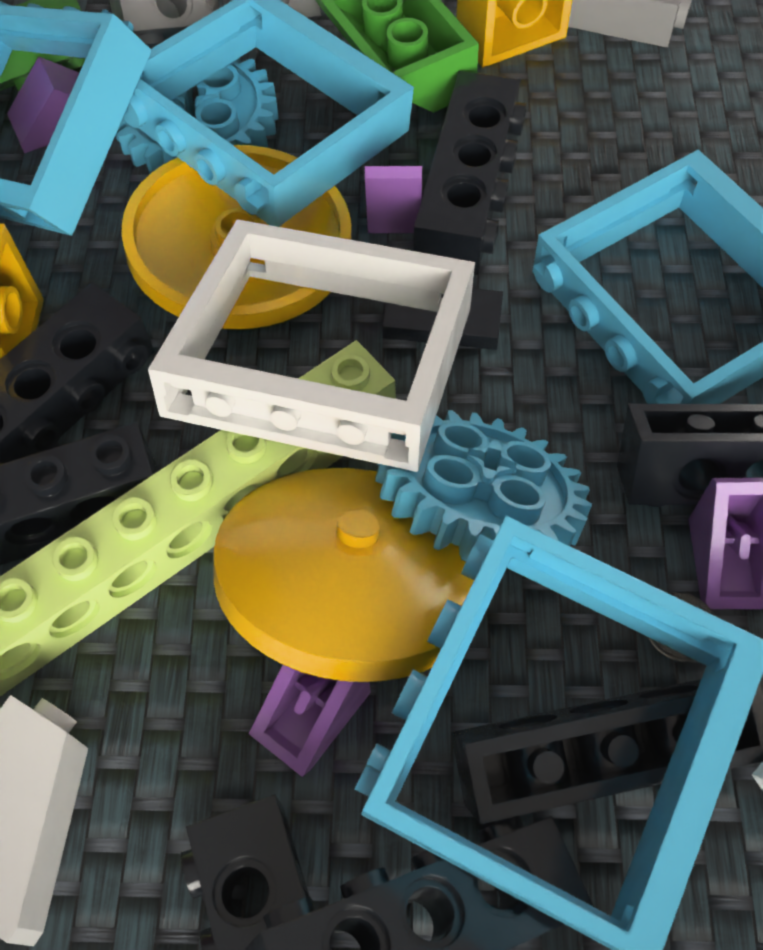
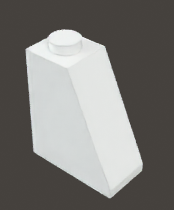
(37, 799)

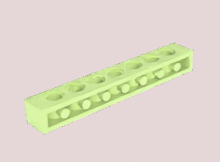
(151, 532)

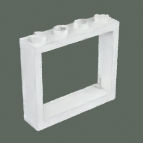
(303, 410)

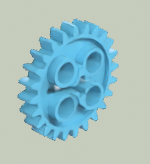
(231, 102)
(479, 476)

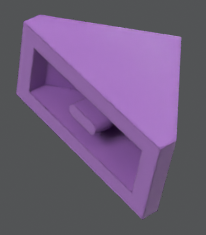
(41, 103)
(392, 198)
(729, 543)
(305, 716)

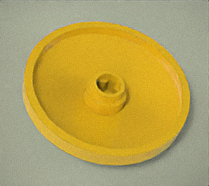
(181, 222)
(332, 579)

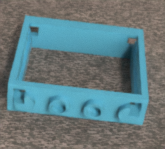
(306, 51)
(90, 116)
(718, 209)
(692, 777)

